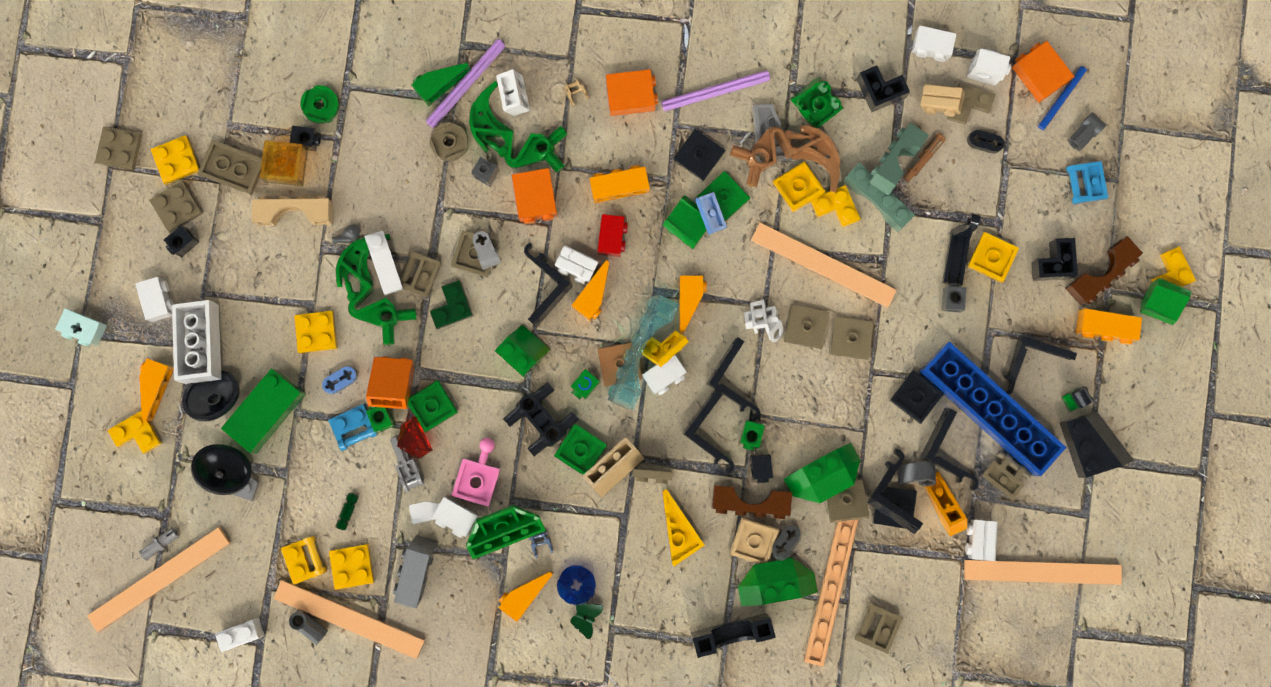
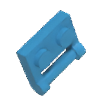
(1093, 182)
(348, 422)

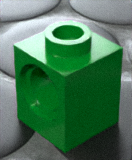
(387, 422)
(758, 429)

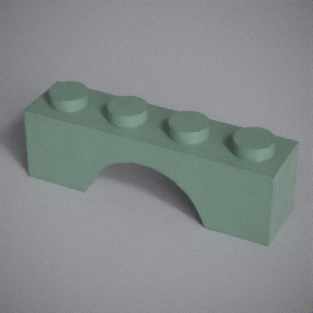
(889, 173)
(891, 208)

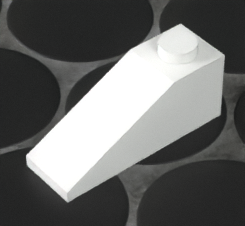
(383, 262)

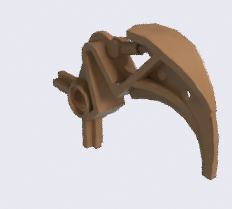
(766, 151)

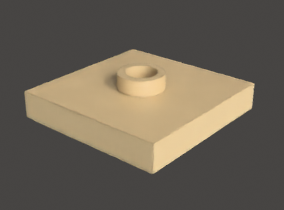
(754, 541)

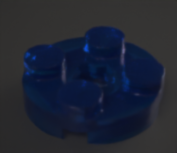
(567, 579)

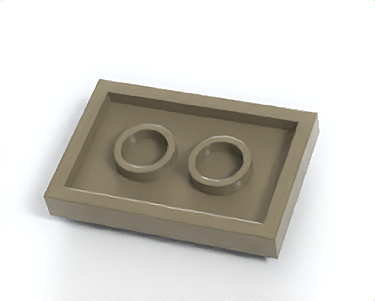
(231, 167)

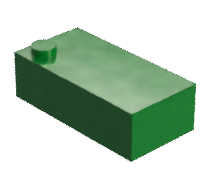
(263, 411)

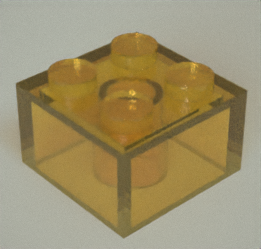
(283, 163)

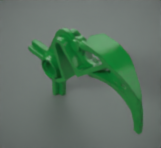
(529, 153)
(373, 312)

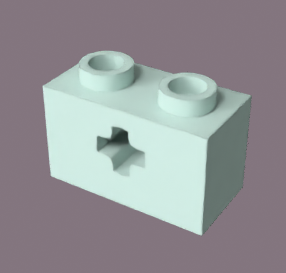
(91, 329)

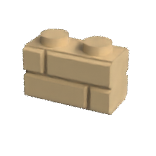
(942, 99)

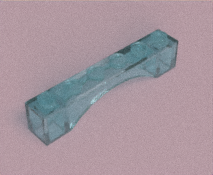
(627, 388)

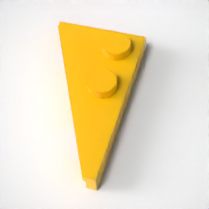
(682, 536)

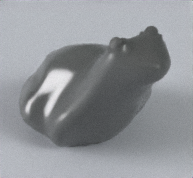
(349, 234)

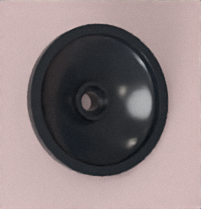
(211, 399)
(222, 462)

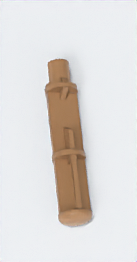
(924, 157)

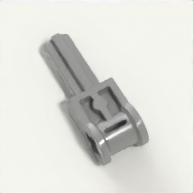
(407, 468)

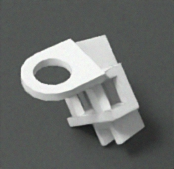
(770, 320)

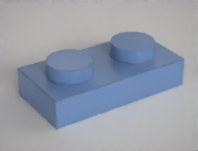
(711, 213)

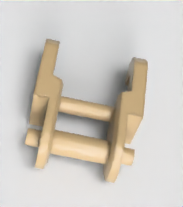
(569, 93)

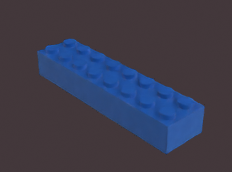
(992, 409)

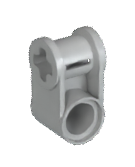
(486, 253)

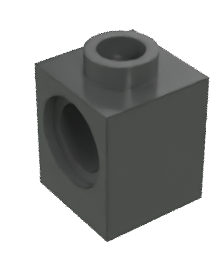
(485, 171)
(950, 306)

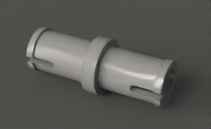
(159, 544)

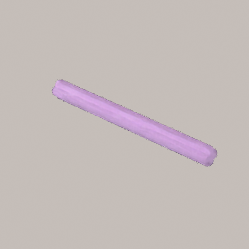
(465, 83)
(715, 90)

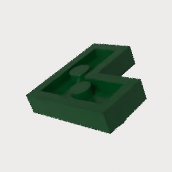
(457, 307)

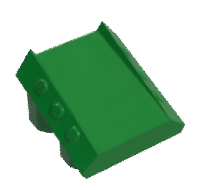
(817, 102)
(686, 222)
(1164, 301)

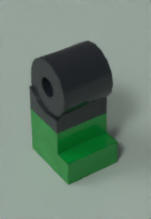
(1077, 398)

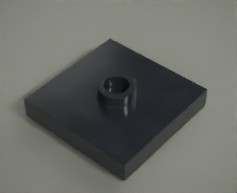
(699, 155)
(916, 397)
(902, 498)

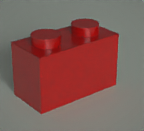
(611, 235)

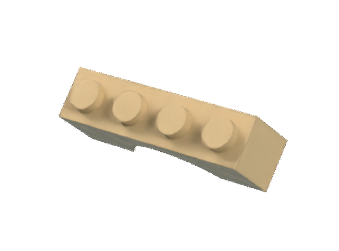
(268, 211)

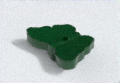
(585, 625)

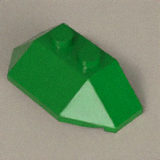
(825, 475)
(502, 530)
(776, 583)

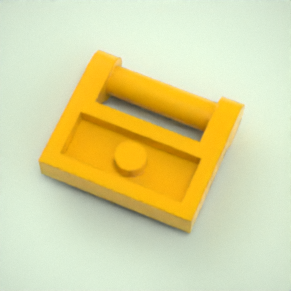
(297, 561)

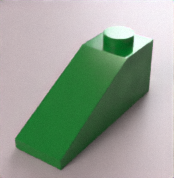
(435, 83)

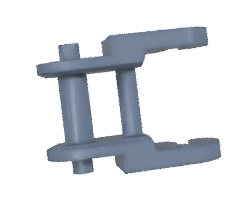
(534, 545)

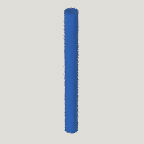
(1061, 99)

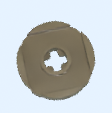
(458, 147)

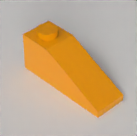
(690, 295)
(591, 298)
(153, 383)
(946, 506)
(520, 598)

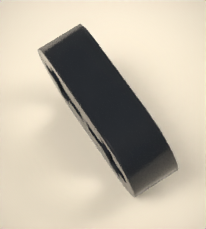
(986, 137)

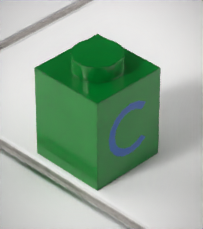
(584, 385)

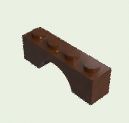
(1121, 256)
(776, 503)

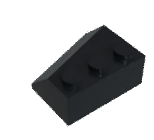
(1093, 445)

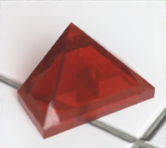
(413, 439)

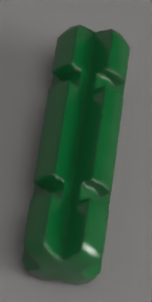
(347, 511)

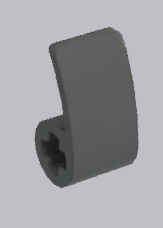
(919, 471)

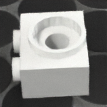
(989, 66)

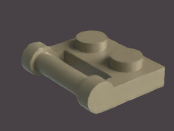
(424, 275)
(884, 631)

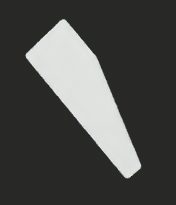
(423, 511)

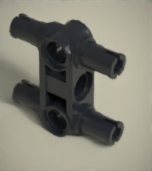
(540, 419)

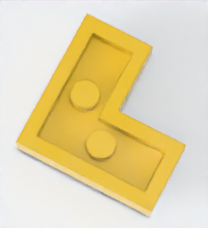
(840, 203)
(1177, 268)
(662, 352)
(137, 429)

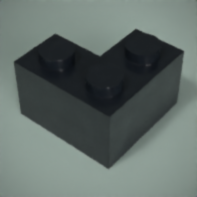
(881, 93)
(1060, 265)

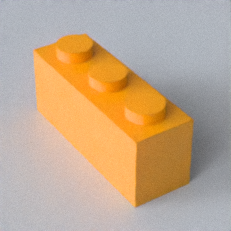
(619, 184)
(1108, 326)

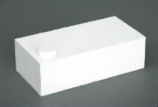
(196, 342)

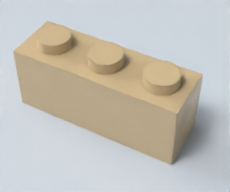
(613, 467)

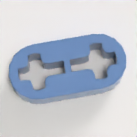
(337, 377)

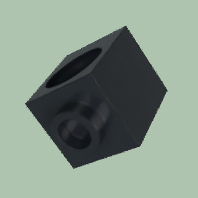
(299, 133)
(189, 241)
(761, 468)

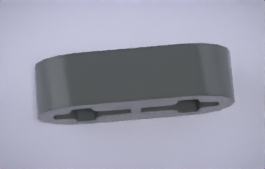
(783, 540)

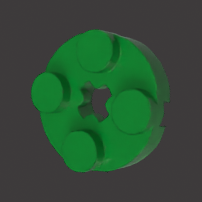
(326, 113)

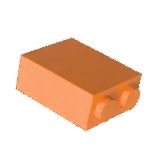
(1042, 71)
(631, 92)
(534, 196)
(390, 382)

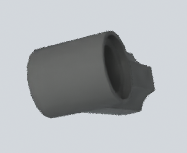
(1089, 128)
(309, 628)

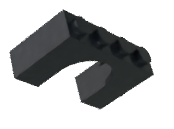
(752, 628)

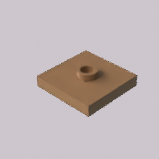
(611, 360)

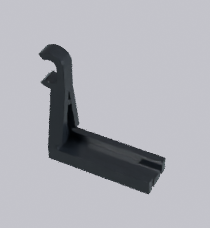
(958, 250)
(556, 295)
(1020, 352)
(719, 372)
(697, 421)
(934, 444)
(887, 507)

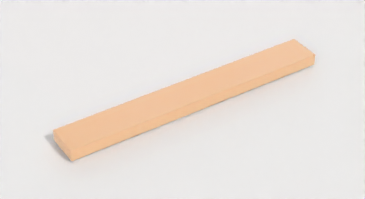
(823, 265)
(1043, 572)
(158, 579)
(830, 592)
(349, 619)

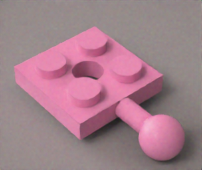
(471, 469)

